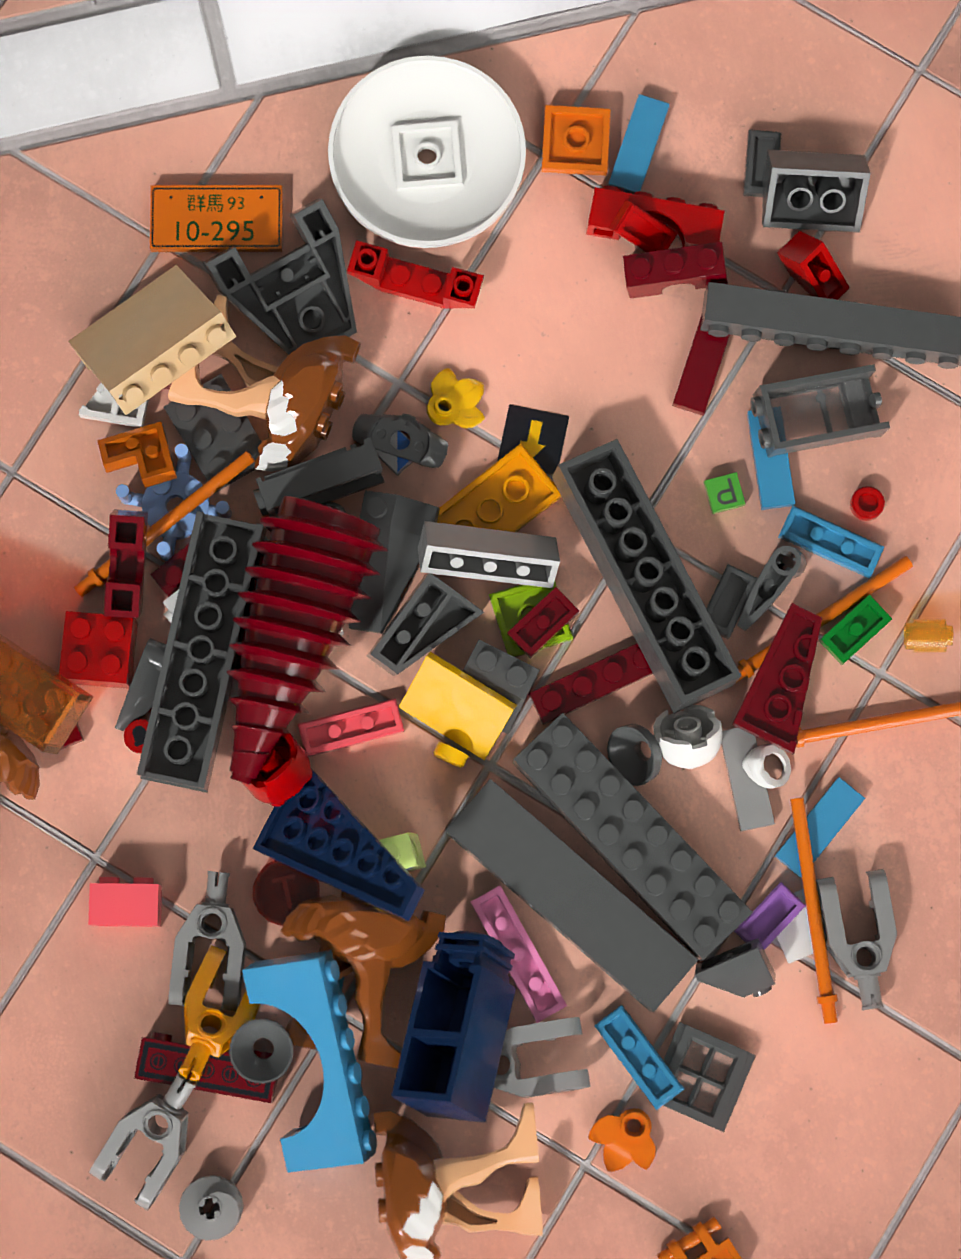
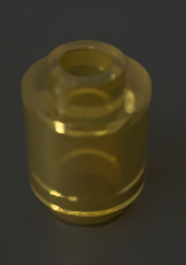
(928, 635)

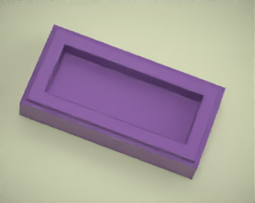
(771, 916)

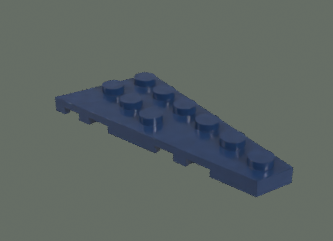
(329, 843)

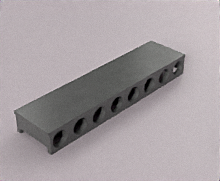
(193, 673)
(571, 896)

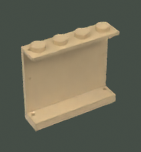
(152, 339)

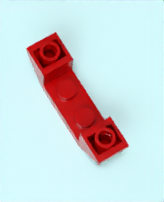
(414, 281)

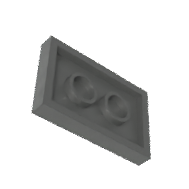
(214, 436)

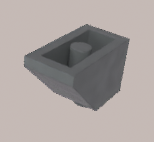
(739, 970)

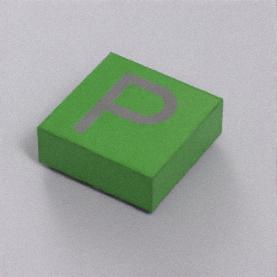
(724, 493)

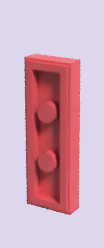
(351, 727)

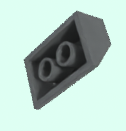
(814, 190)

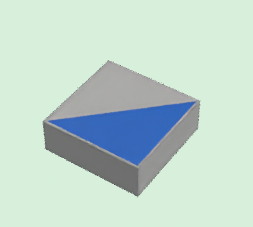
(396, 464)

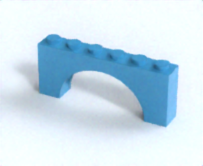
(310, 993)

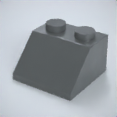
(503, 675)

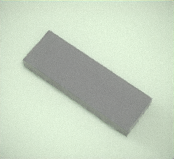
(749, 798)

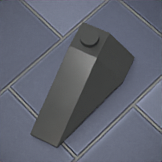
(401, 528)

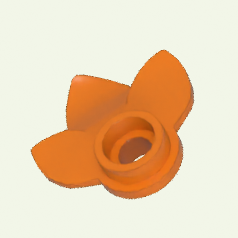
(621, 1144)

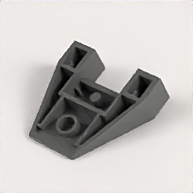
(297, 294)

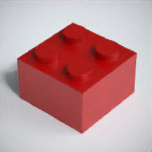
(98, 649)

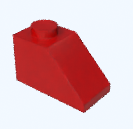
(813, 266)

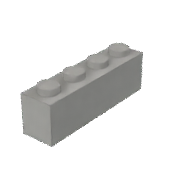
(488, 554)

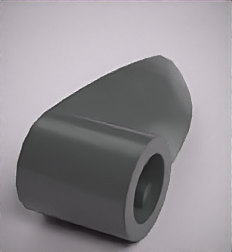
(771, 584)
(143, 686)

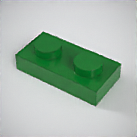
(855, 629)

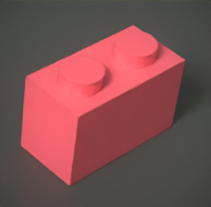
(125, 904)

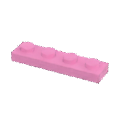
(527, 966)

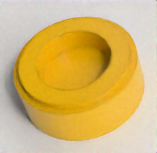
(450, 755)

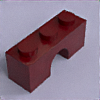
(694, 265)
(127, 563)

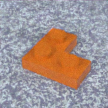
(140, 446)

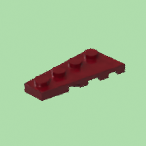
(778, 692)

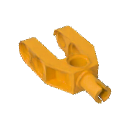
(199, 1016)

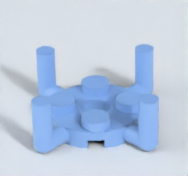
(157, 497)

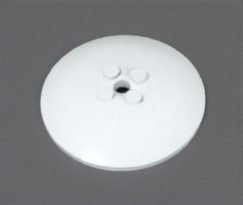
(432, 107)

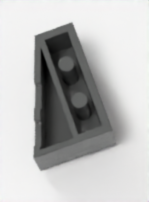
(421, 624)

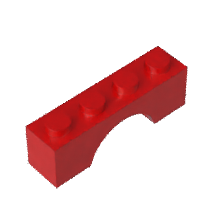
(692, 222)

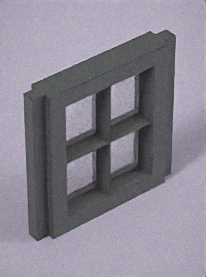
(709, 1073)

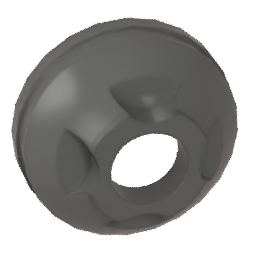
(626, 754)
(248, 1063)

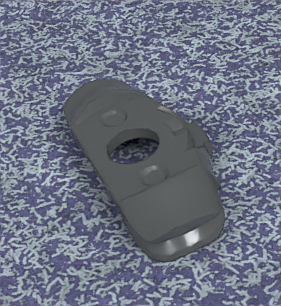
(424, 446)

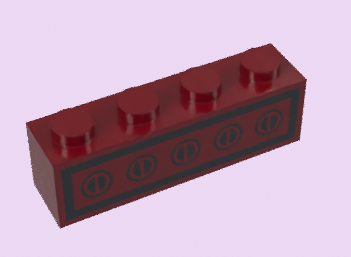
(161, 1060)

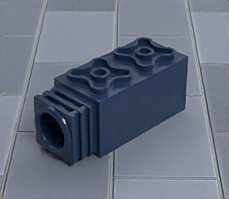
(457, 1028)

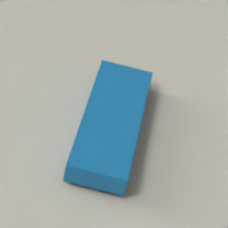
(638, 144)
(772, 473)
(831, 542)
(823, 823)
(639, 1057)

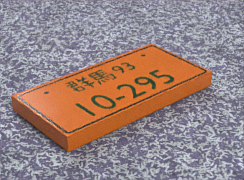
(216, 218)

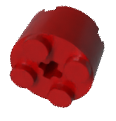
(282, 773)

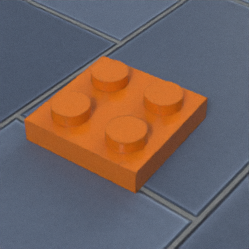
(576, 140)

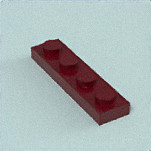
(590, 683)

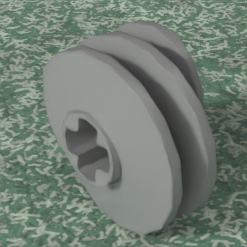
(224, 1219)

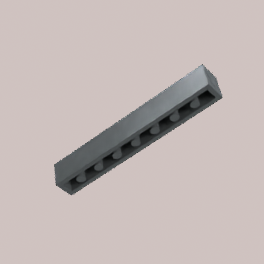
(832, 324)

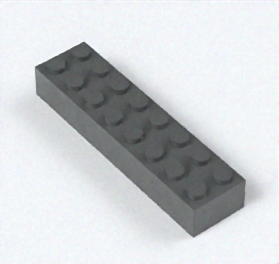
(645, 576)
(632, 837)

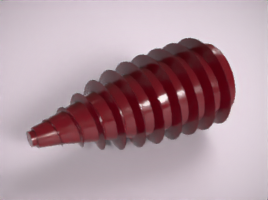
(294, 620)

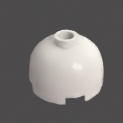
(688, 736)

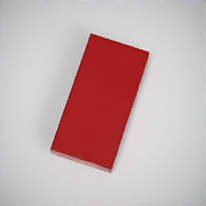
(642, 228)

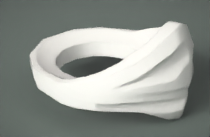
(754, 766)

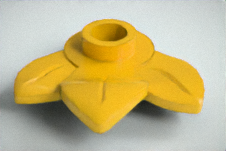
(458, 396)

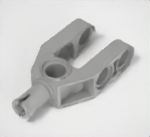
(192, 928)
(846, 954)
(546, 1084)
(143, 1119)

